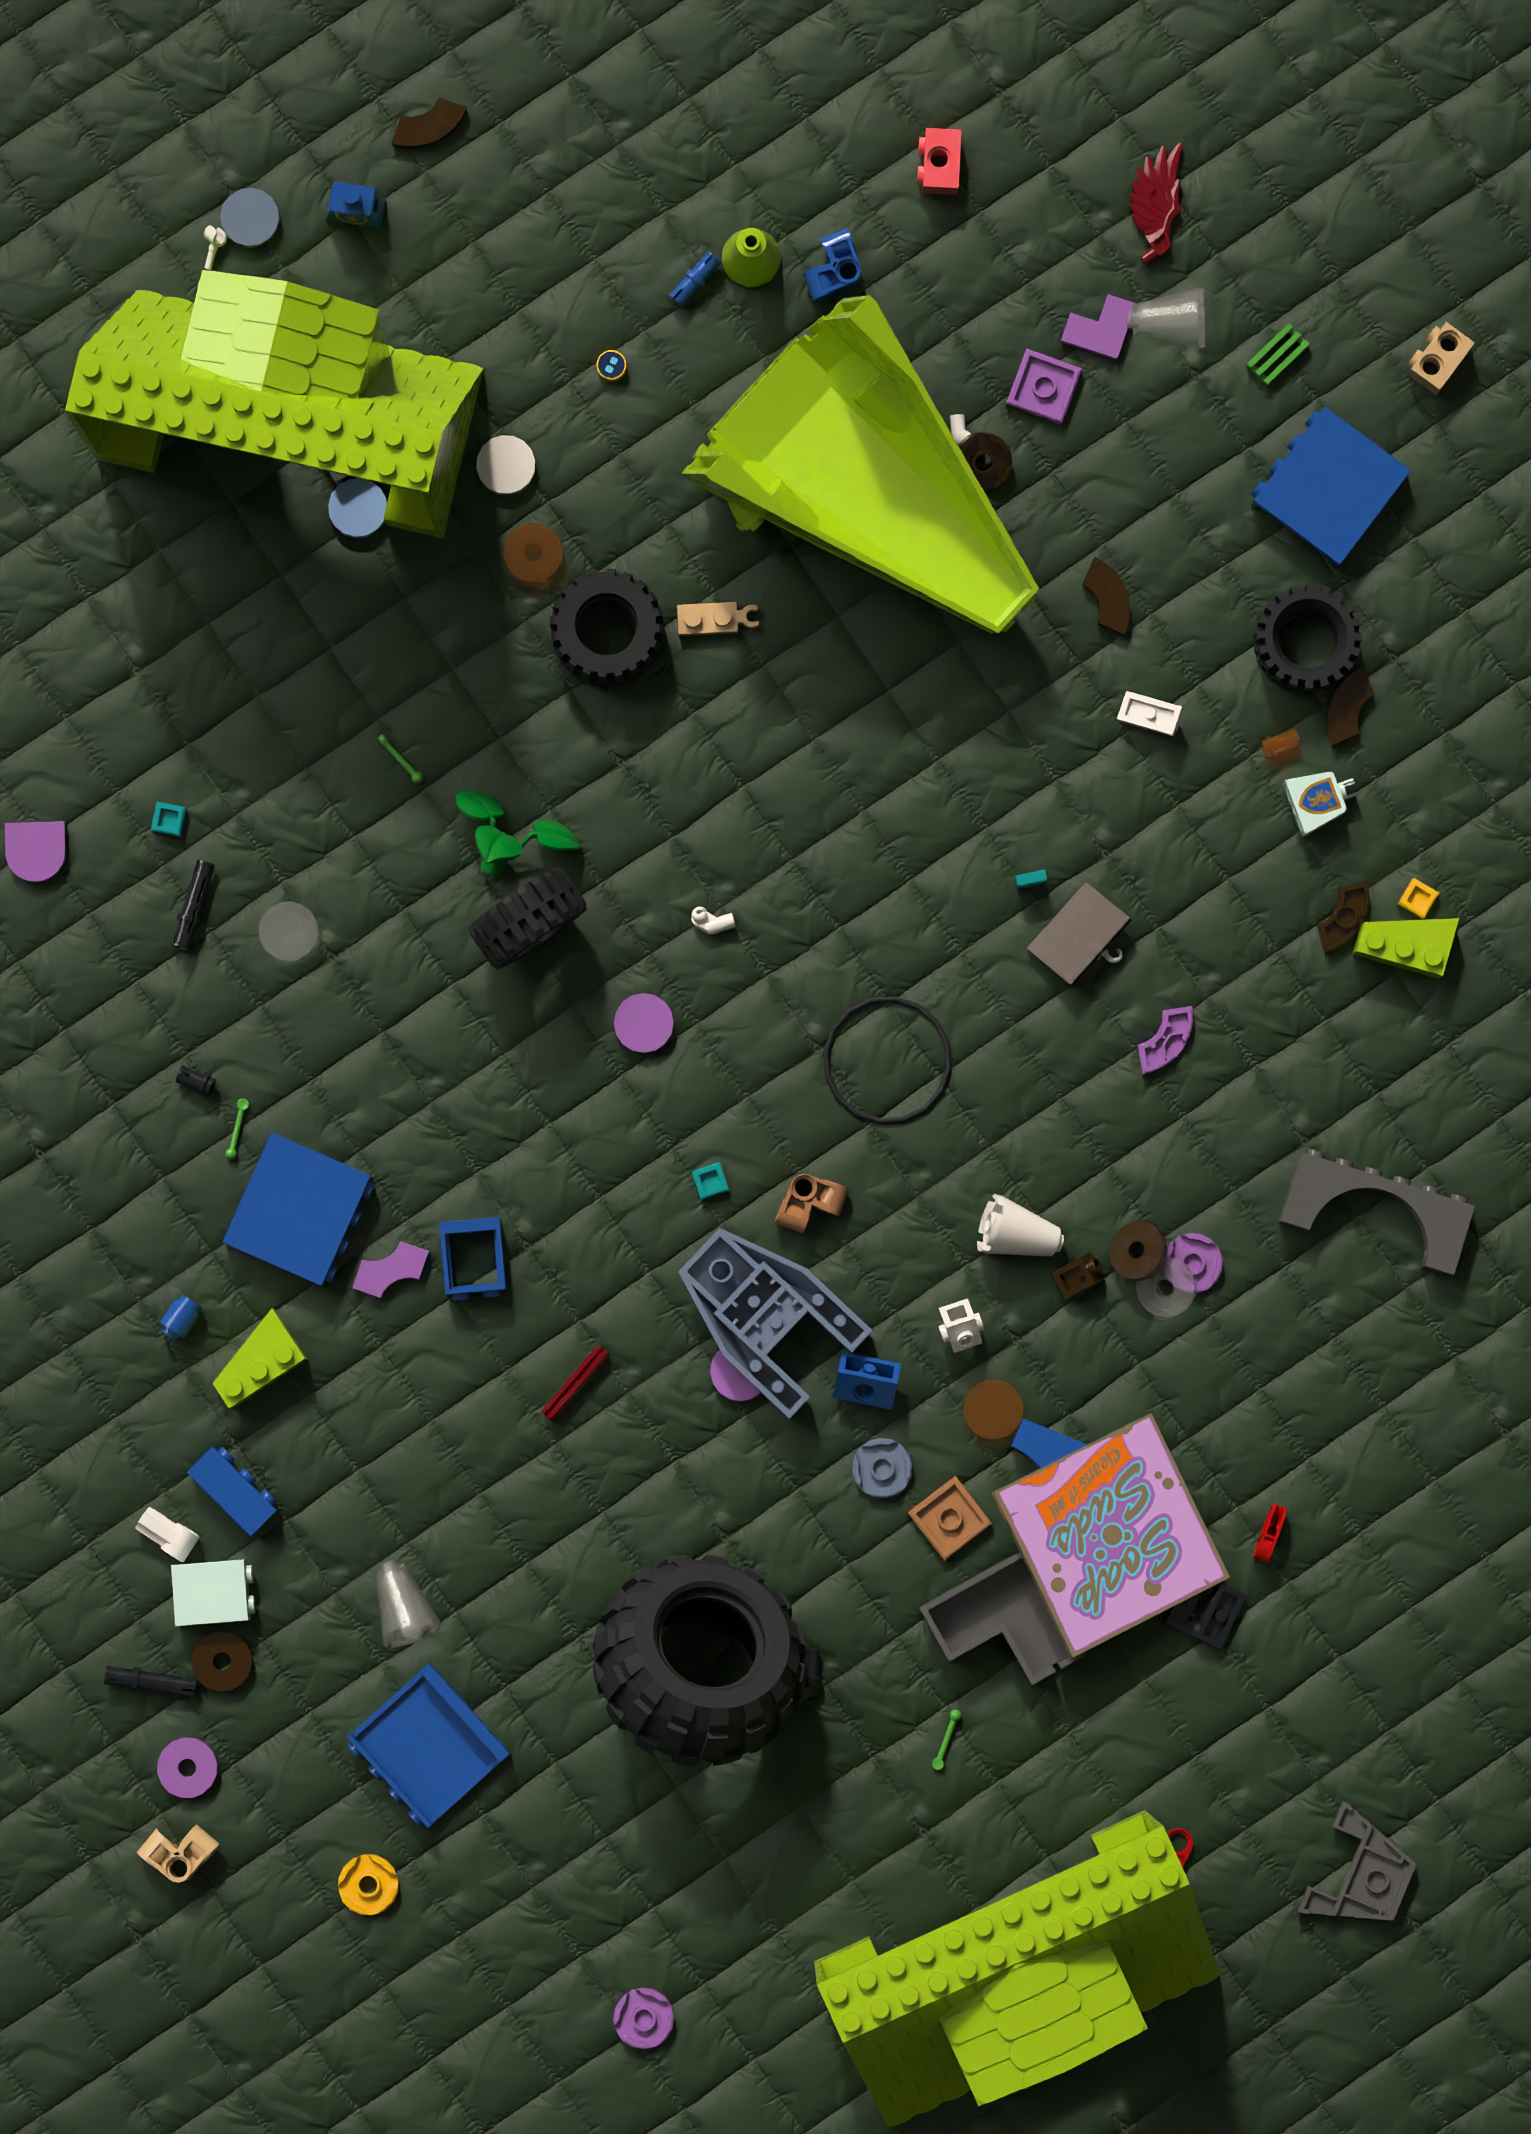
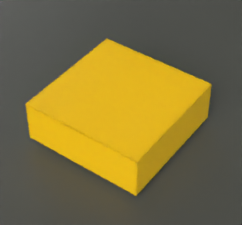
(1418, 898)

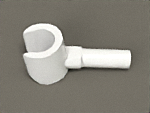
(217, 239)

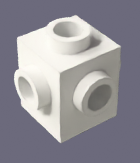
(964, 1330)

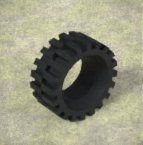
(1329, 608)

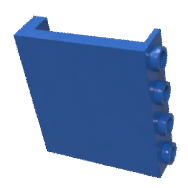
(1330, 485)
(299, 1210)
(427, 1746)

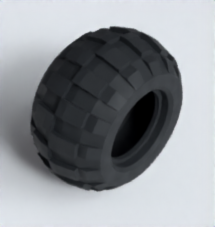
(665, 1708)

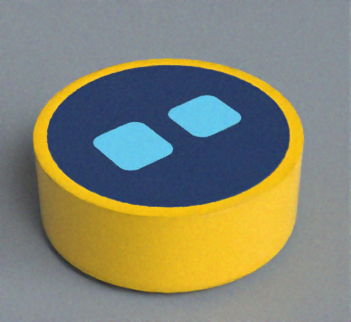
(611, 365)

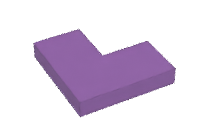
(1100, 337)

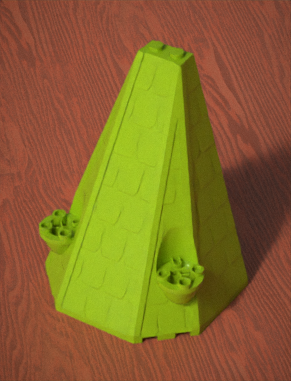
(863, 466)

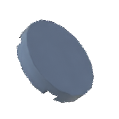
(250, 217)
(882, 1468)

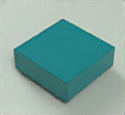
(168, 819)
(1030, 879)
(710, 1181)

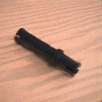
(192, 906)
(150, 1681)

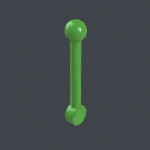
(416, 777)
(243, 1105)
(937, 1763)

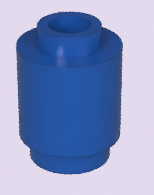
(180, 1317)

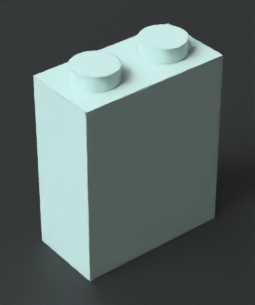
(212, 1592)

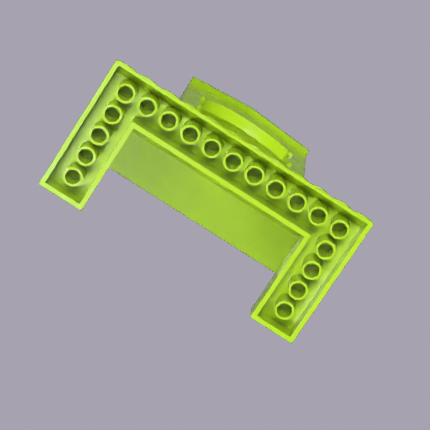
(280, 379)
(1023, 1980)

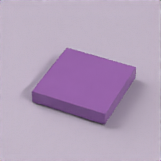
(1043, 387)

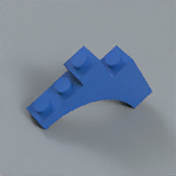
(1043, 1444)

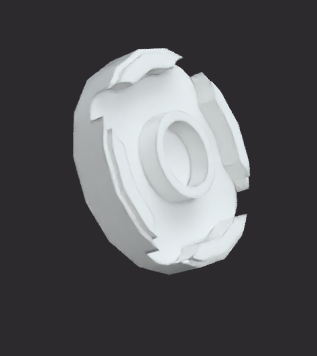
(505, 465)

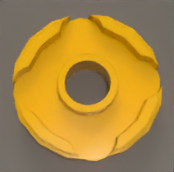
(363, 1902)

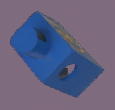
(355, 205)

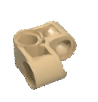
(193, 1850)

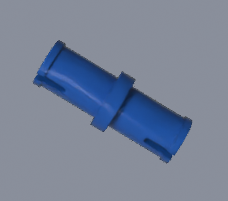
(695, 279)

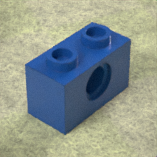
(866, 1380)

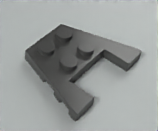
(1374, 1879)

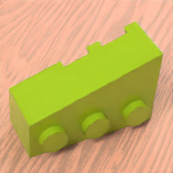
(1408, 944)
(259, 1361)

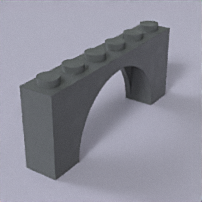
(1440, 1218)

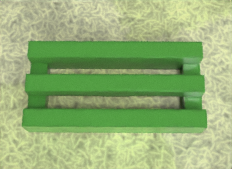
(1295, 337)

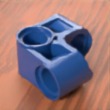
(826, 280)

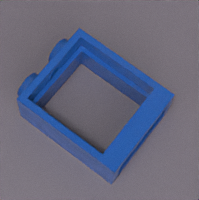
(465, 1227)

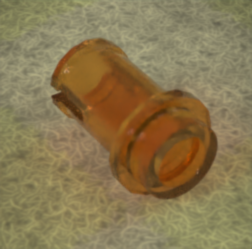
(1280, 743)

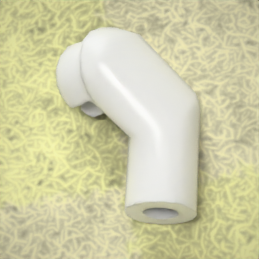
(958, 428)
(709, 923)

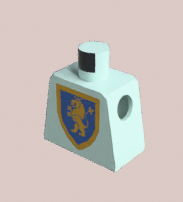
(1318, 799)

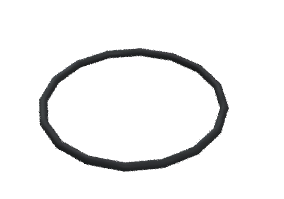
(892, 1119)

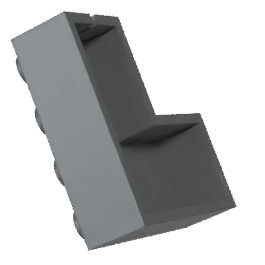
(994, 1603)

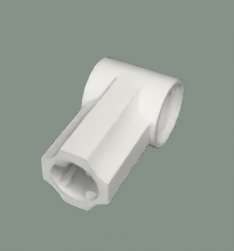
(172, 1536)

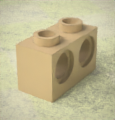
(1444, 361)

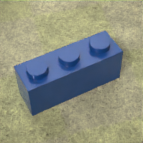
(233, 1490)

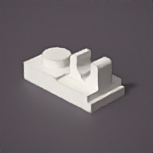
(1150, 713)

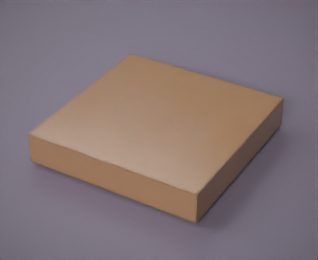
(949, 1518)

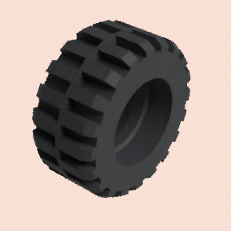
(600, 588)
(527, 917)

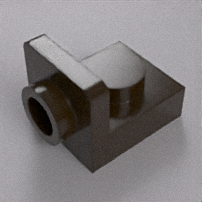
(1078, 1275)

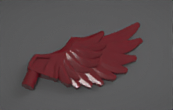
(1156, 202)

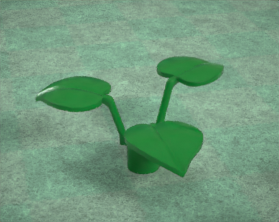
(498, 847)

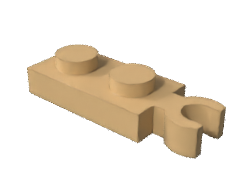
(713, 618)

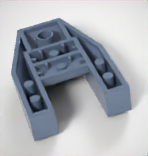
(754, 1301)

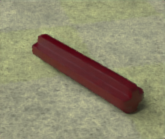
(575, 1383)

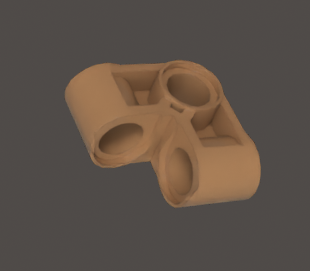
(796, 1209)

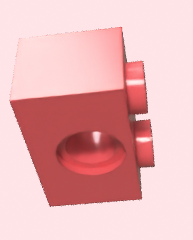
(945, 144)

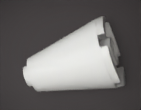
(1017, 1231)

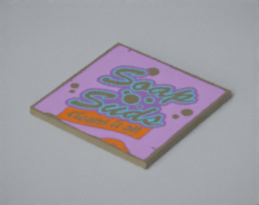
(1110, 1535)

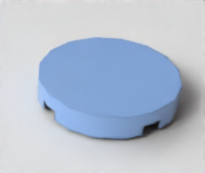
(357, 508)

